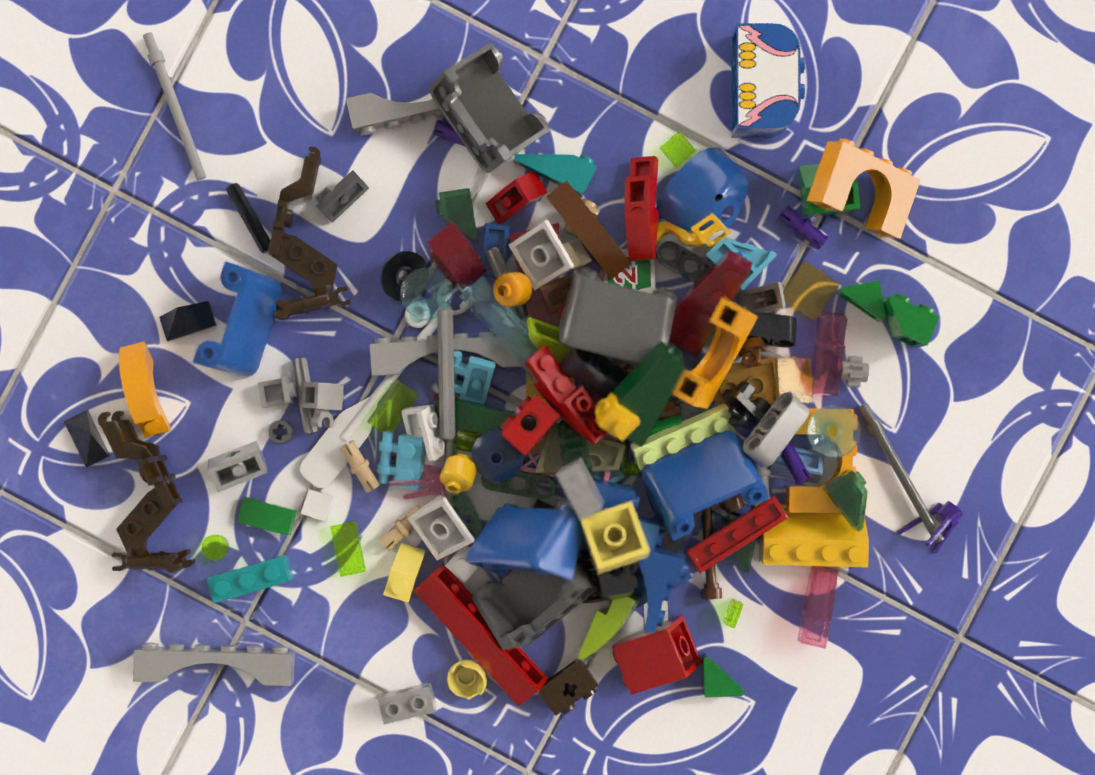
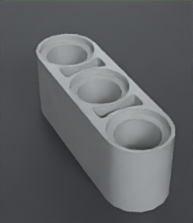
(776, 429)

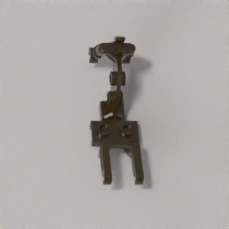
(299, 255)
(153, 507)

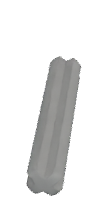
(499, 267)
(302, 375)

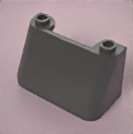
(486, 109)
(615, 317)
(530, 604)

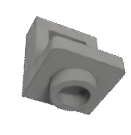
(277, 392)

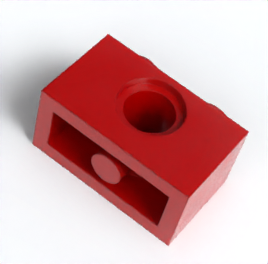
(525, 440)

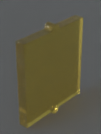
(809, 290)
(794, 376)

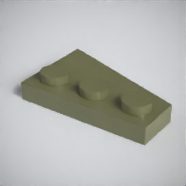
(604, 455)

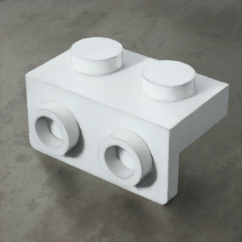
(423, 423)

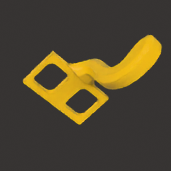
(698, 237)

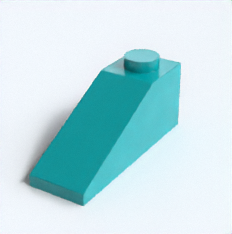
(559, 168)

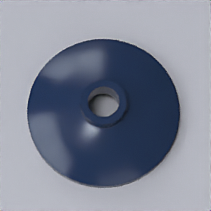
(491, 443)

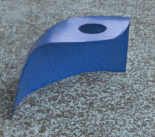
(693, 191)

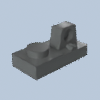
(343, 195)

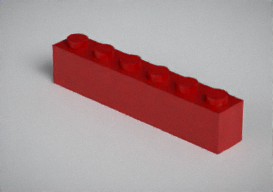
(457, 611)

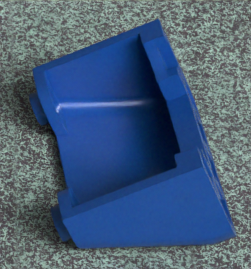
(247, 324)
(700, 478)
(529, 541)

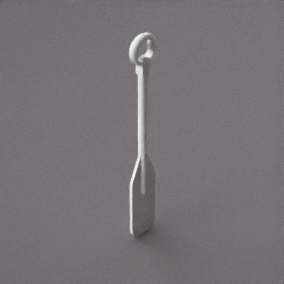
(325, 458)

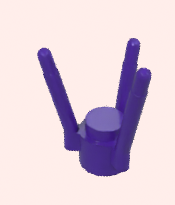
(948, 518)

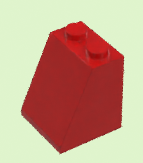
(657, 657)

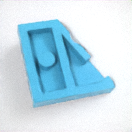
(759, 257)

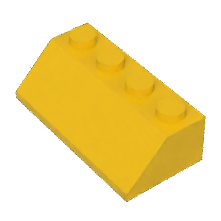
(814, 541)

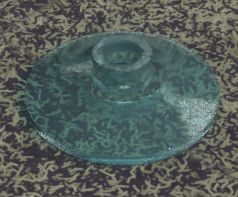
(422, 280)
(846, 434)

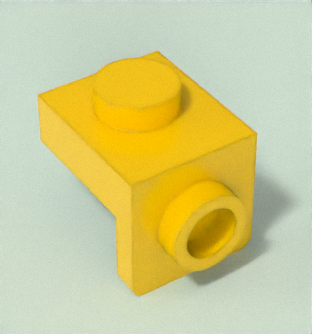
(615, 417)

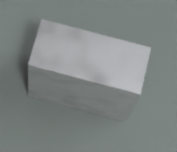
(580, 488)

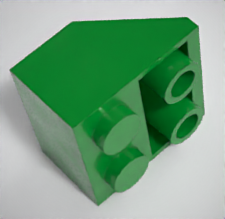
(806, 178)
(908, 322)

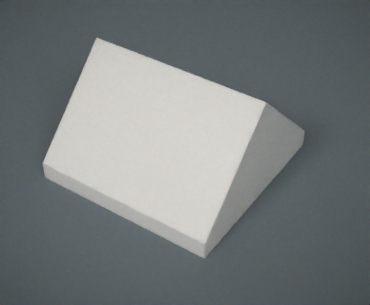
(541, 255)
(440, 528)

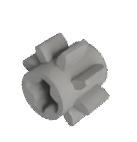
(854, 371)

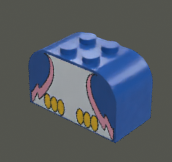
(764, 79)

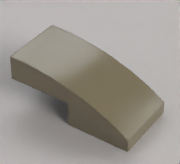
(577, 254)

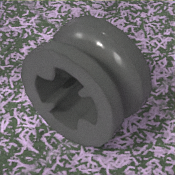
(285, 438)

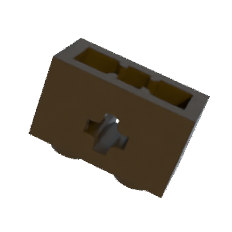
(554, 687)

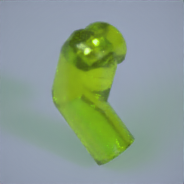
(628, 469)

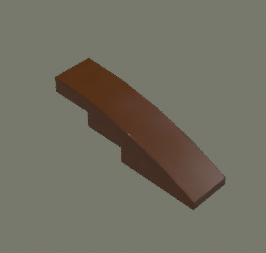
(588, 229)

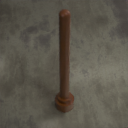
(711, 587)

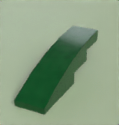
(482, 418)

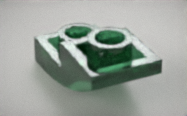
(572, 444)
(467, 507)

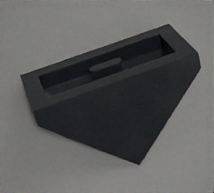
(187, 320)
(87, 438)

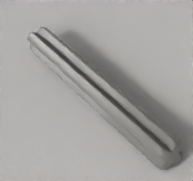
(446, 373)

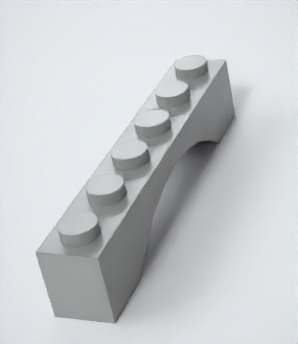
(373, 112)
(393, 358)
(268, 666)

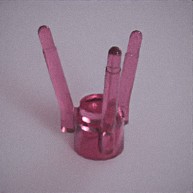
(430, 481)

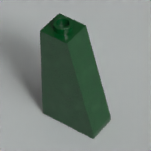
(650, 387)

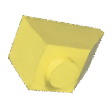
(404, 572)

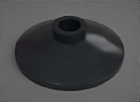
(403, 260)

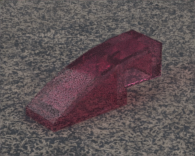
(829, 353)
(818, 606)

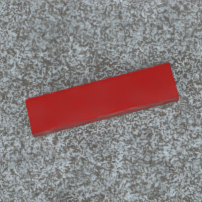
(736, 534)

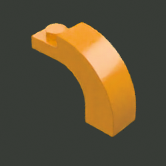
(140, 391)

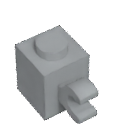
(322, 398)

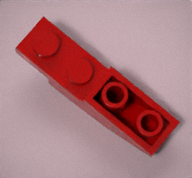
(640, 209)
(563, 396)

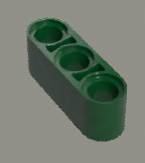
(528, 491)

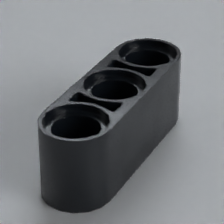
(682, 255)
(775, 329)
(593, 371)

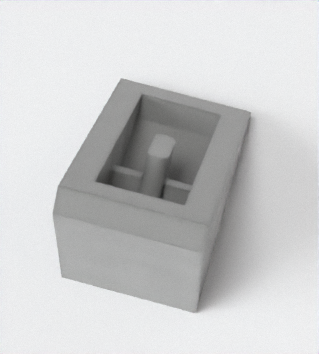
(763, 298)

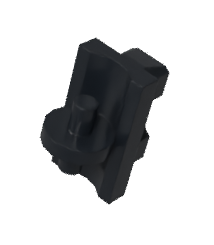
(743, 410)

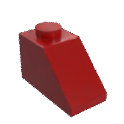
(516, 197)

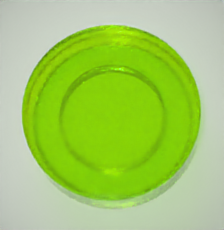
(215, 547)

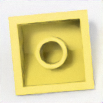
(615, 537)

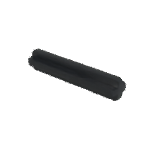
(249, 217)

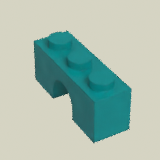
(250, 578)

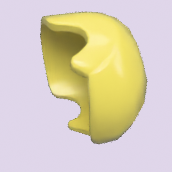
(467, 679)

